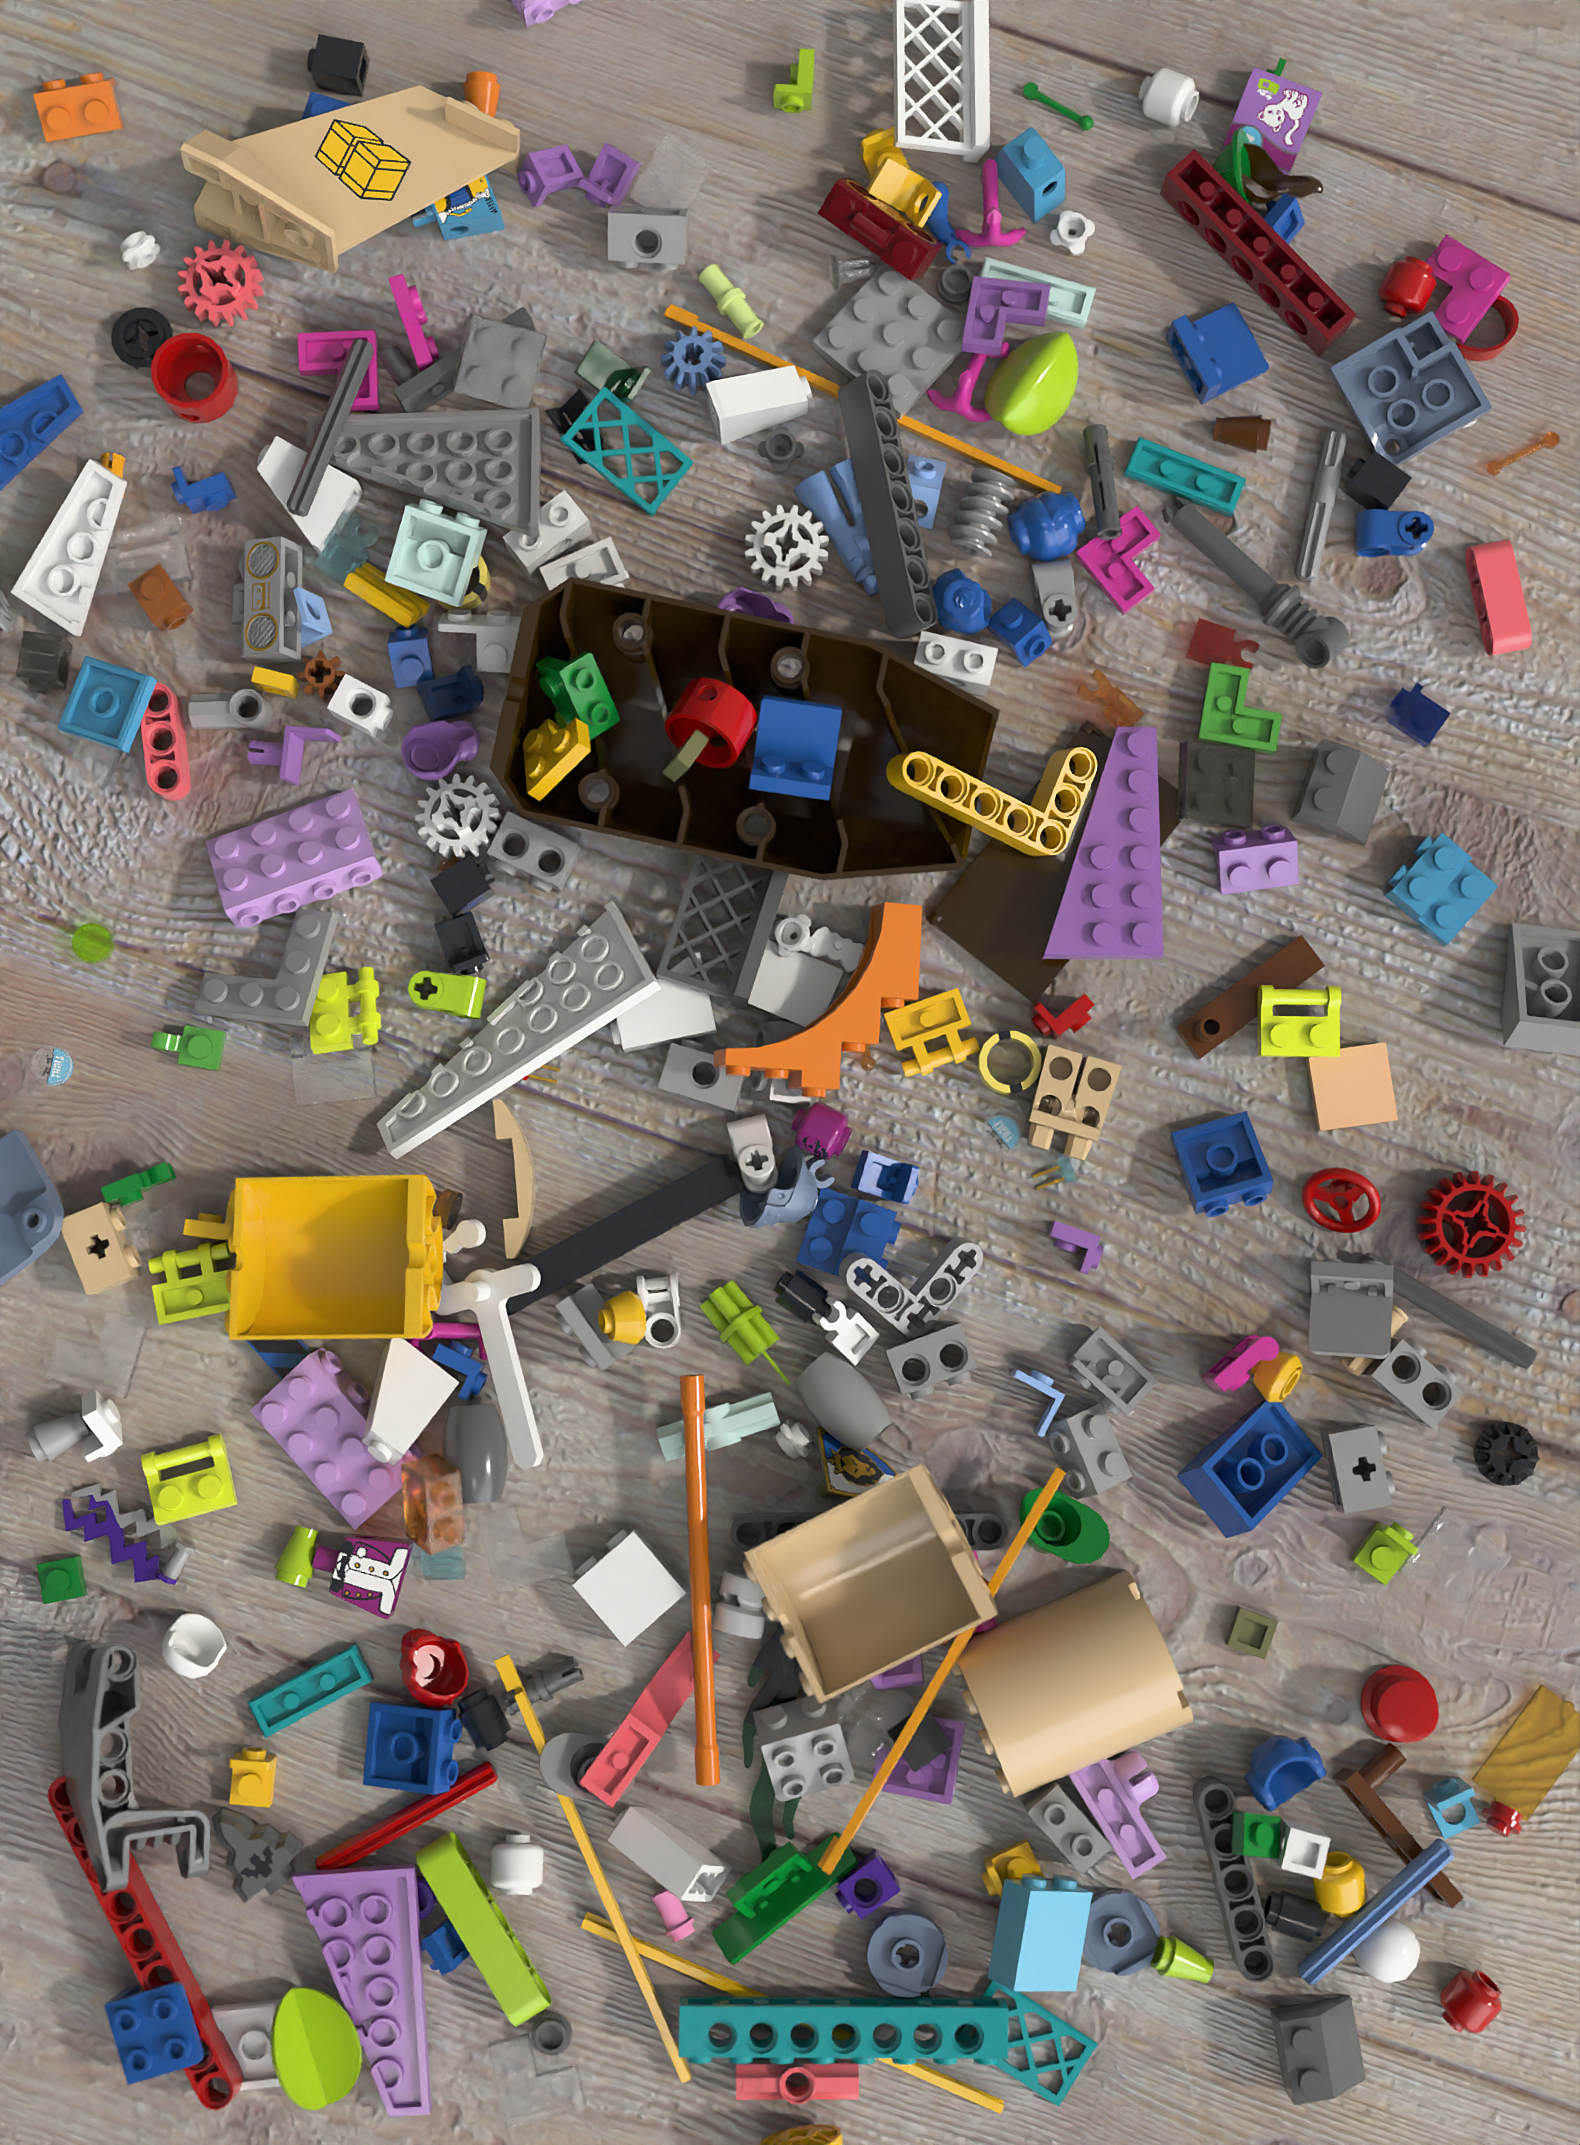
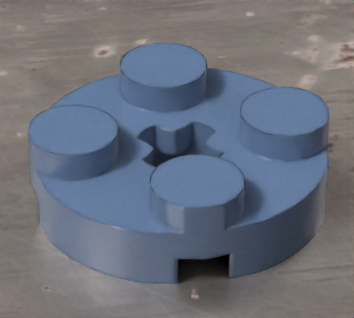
(1141, 1937)
(919, 1973)

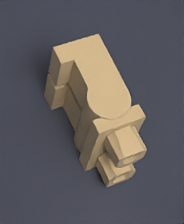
(1068, 1112)

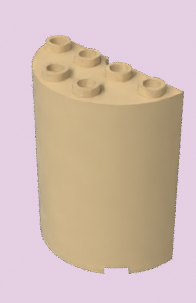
(871, 1583)
(1071, 1684)

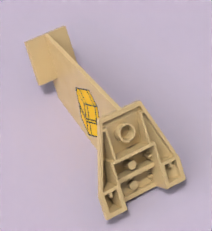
(344, 173)

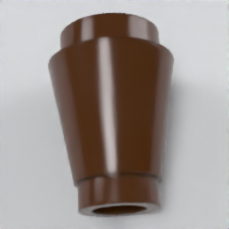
(1243, 432)

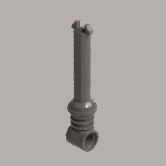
(1281, 605)

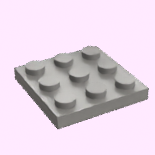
(895, 331)

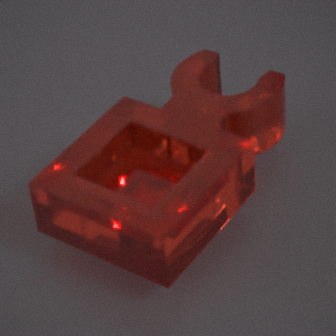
(1216, 644)

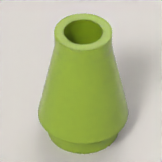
(297, 1558)
(1181, 1961)

